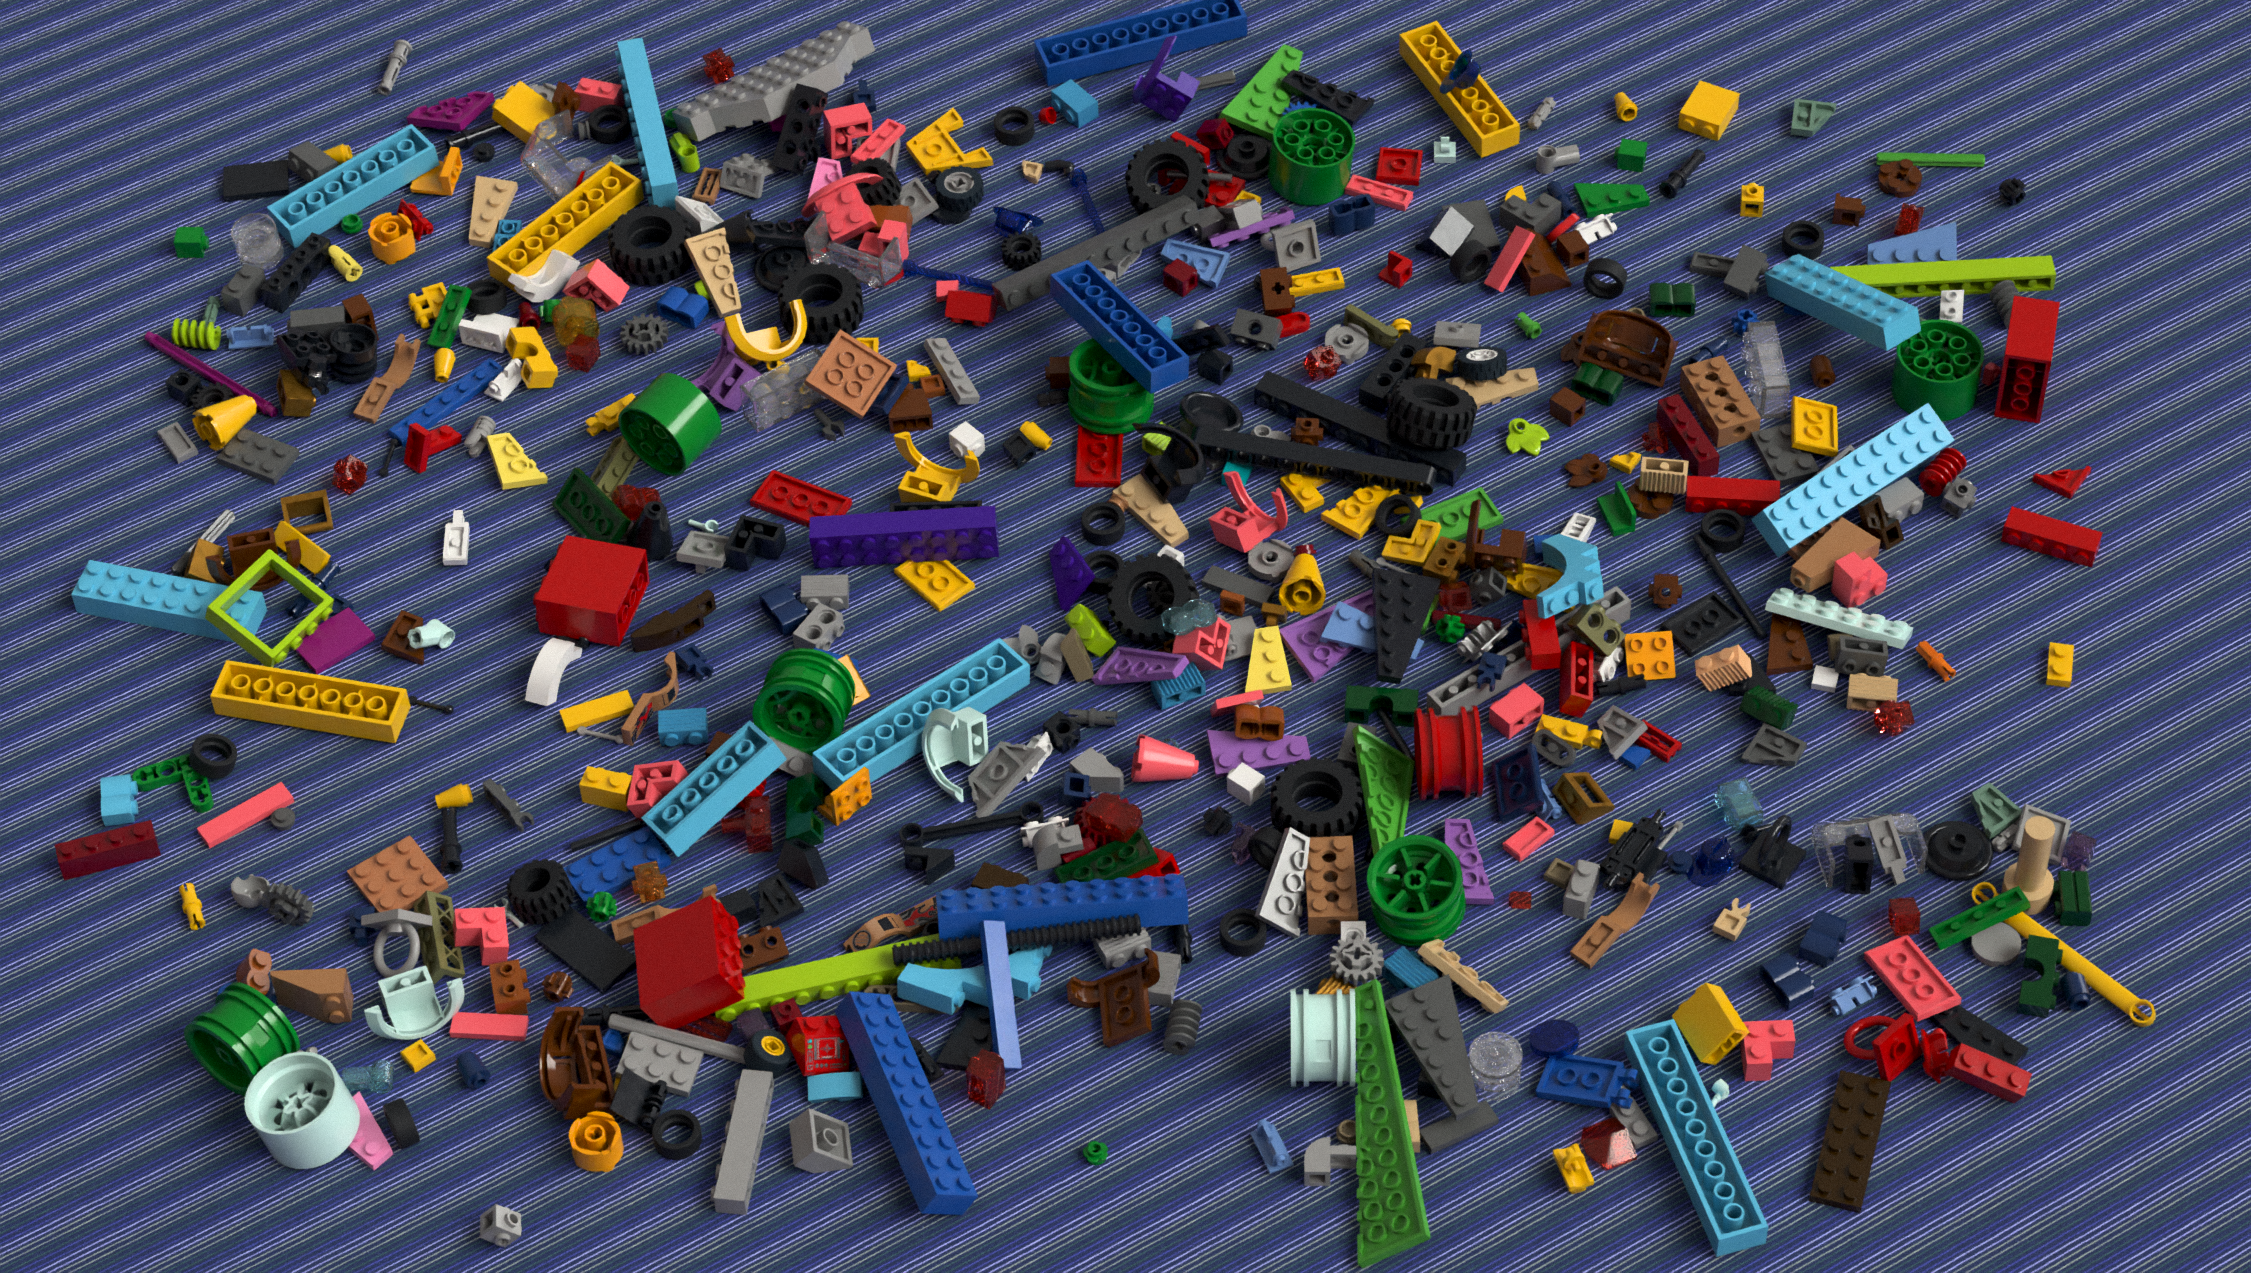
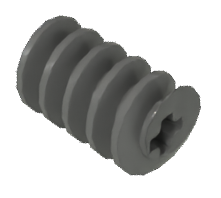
(2002, 299)
(1182, 1026)

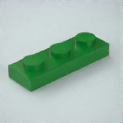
(449, 317)

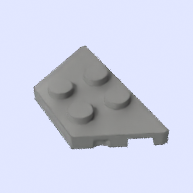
(1001, 774)

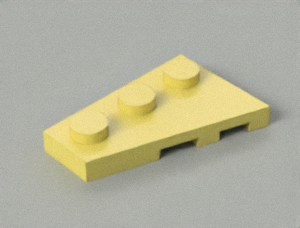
(511, 463)
(1268, 663)

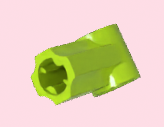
(685, 152)

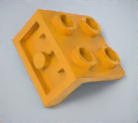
(442, 178)
(1650, 654)
(847, 798)

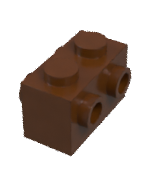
(760, 951)

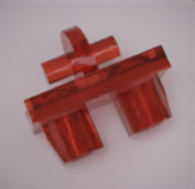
(1909, 219)

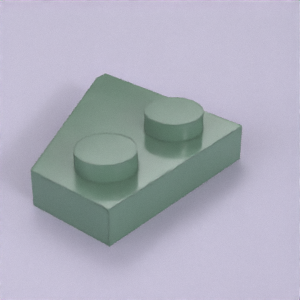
(1810, 116)
(1994, 809)

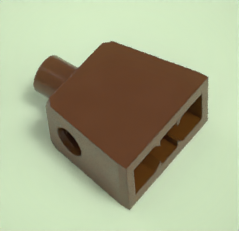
(911, 412)

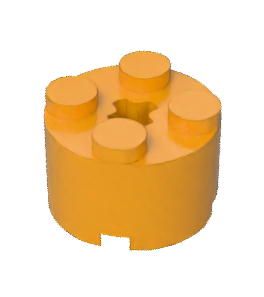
(391, 237)
(596, 1142)

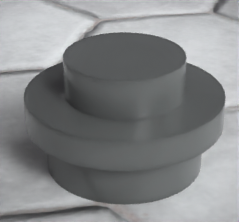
(283, 819)

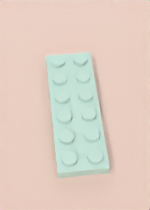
(1841, 619)

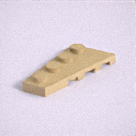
(1152, 512)

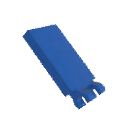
(1587, 1081)

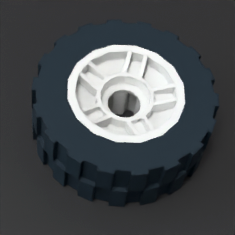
(1482, 363)

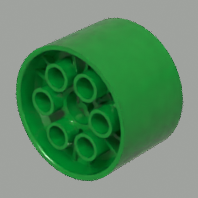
(1311, 156)
(1929, 366)
(670, 424)

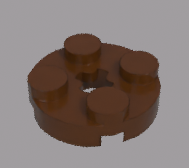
(1900, 169)
(1646, 509)

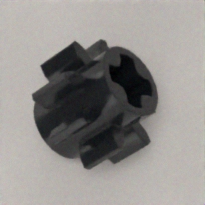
(2012, 191)
(1218, 821)

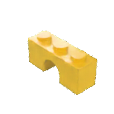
(538, 367)

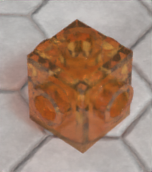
(649, 882)

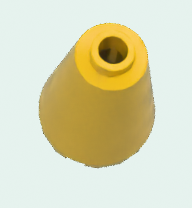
(223, 420)
(1303, 586)

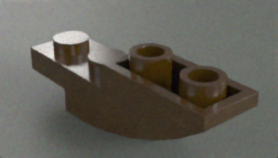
(671, 628)

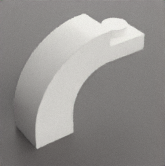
(548, 279)
(548, 669)

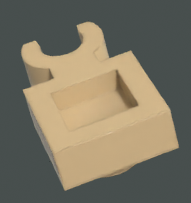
(1732, 922)

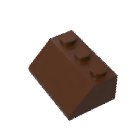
(1541, 267)

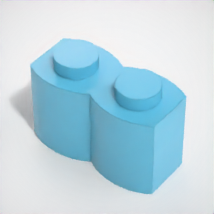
(118, 800)

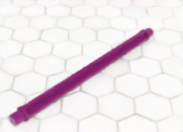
(207, 372)

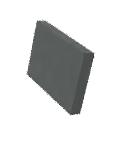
(1478, 215)

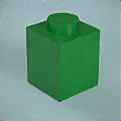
(1631, 155)
(190, 242)

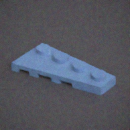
(1921, 246)
(1355, 629)

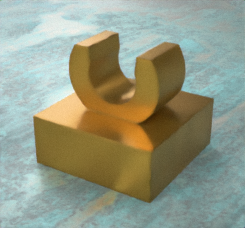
(1274, 614)

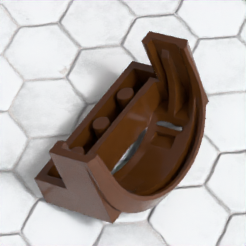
(1632, 331)
(558, 1076)

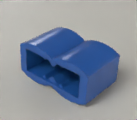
(682, 307)

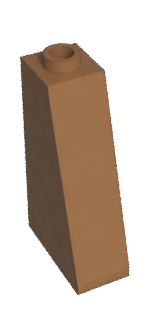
(1818, 563)

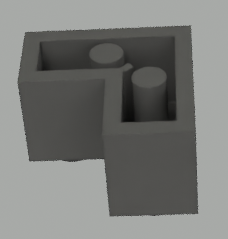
(1538, 216)

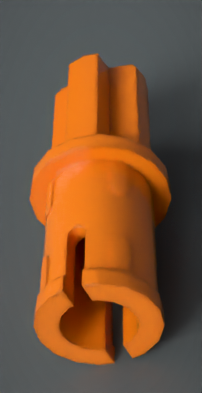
(1935, 660)

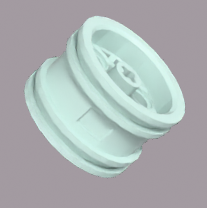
(1323, 1037)

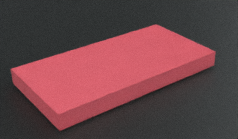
(1912, 978)

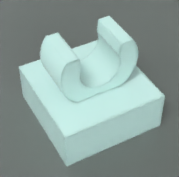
(1444, 151)

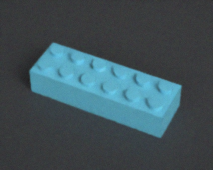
(714, 788)

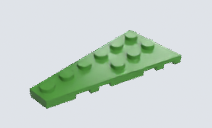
(1263, 99)
(1385, 785)

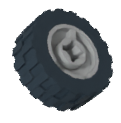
(959, 188)

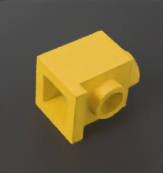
(1752, 195)

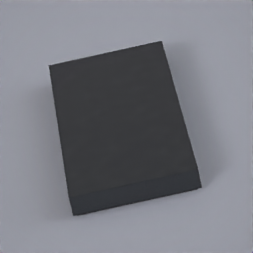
(586, 950)

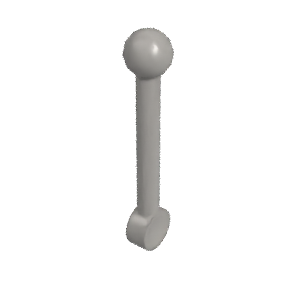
(1381, 563)
(582, 732)
(1677, 827)

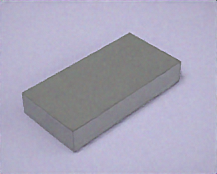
(177, 442)

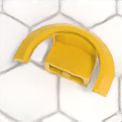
(766, 343)
(930, 480)

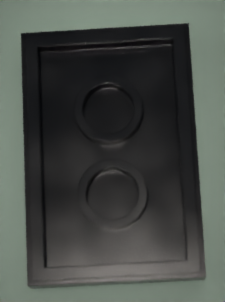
(255, 180)
(1702, 624)

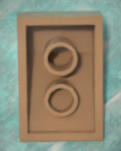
(315, 992)

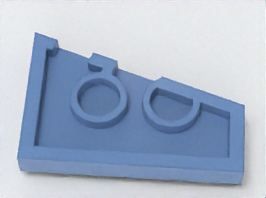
(1207, 261)

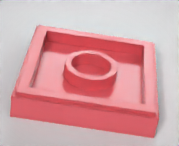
(1227, 705)

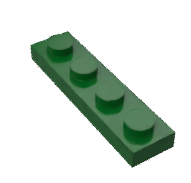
(1979, 918)

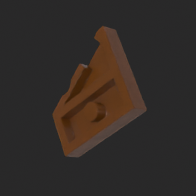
(565, 98)
(398, 643)

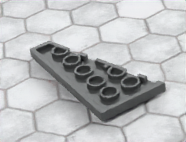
(1433, 1034)

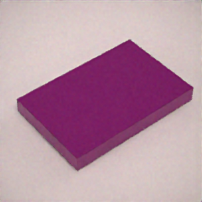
(334, 641)

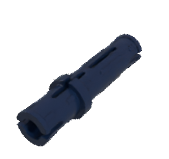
(321, 580)

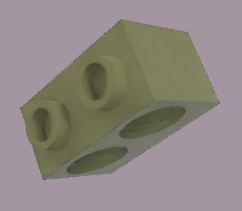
(1593, 634)

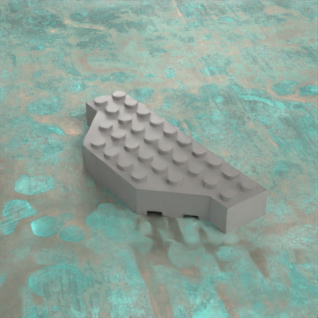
(769, 88)

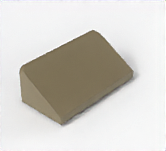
(1077, 656)

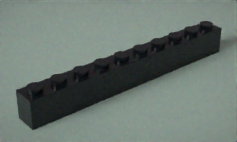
(1354, 426)

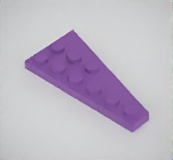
(1304, 636)

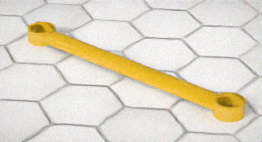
(2077, 963)

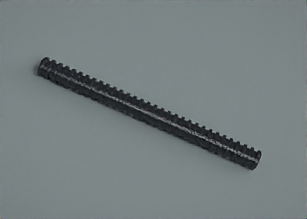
(1020, 939)

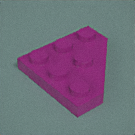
(451, 113)

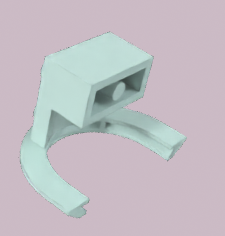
(953, 737)
(413, 1005)

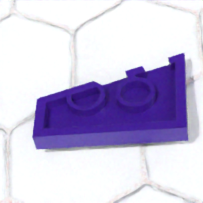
(1069, 572)

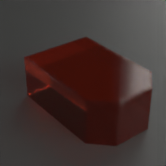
(1520, 900)

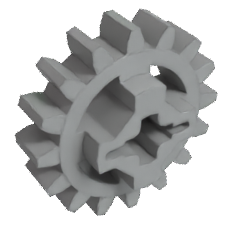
(1356, 960)

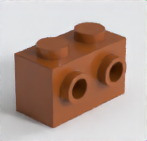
(508, 987)

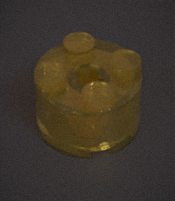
(574, 317)

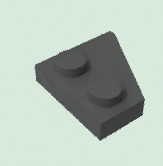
(1774, 748)

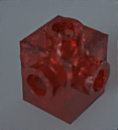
(718, 66)
(1322, 362)
(349, 474)
(1893, 717)

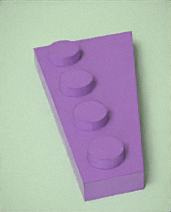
(1270, 219)
(1139, 665)
(1259, 754)
(1462, 841)

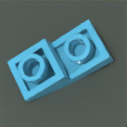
(833, 1086)

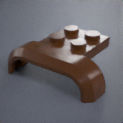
(1121, 999)

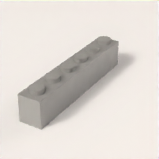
(743, 1142)

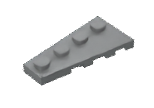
(1285, 884)

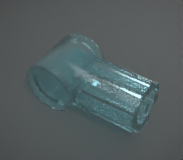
(375, 1077)

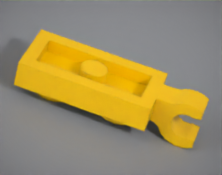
(608, 417)
(1571, 732)

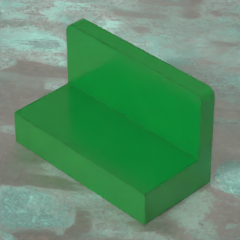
(1618, 511)

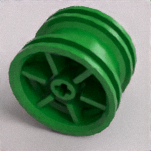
(1410, 914)

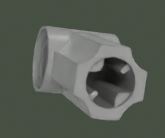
(1551, 157)

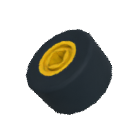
(768, 1052)

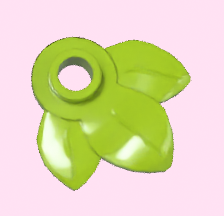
(1527, 439)

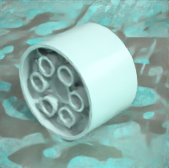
(281, 1106)

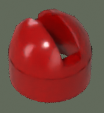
(1047, 115)

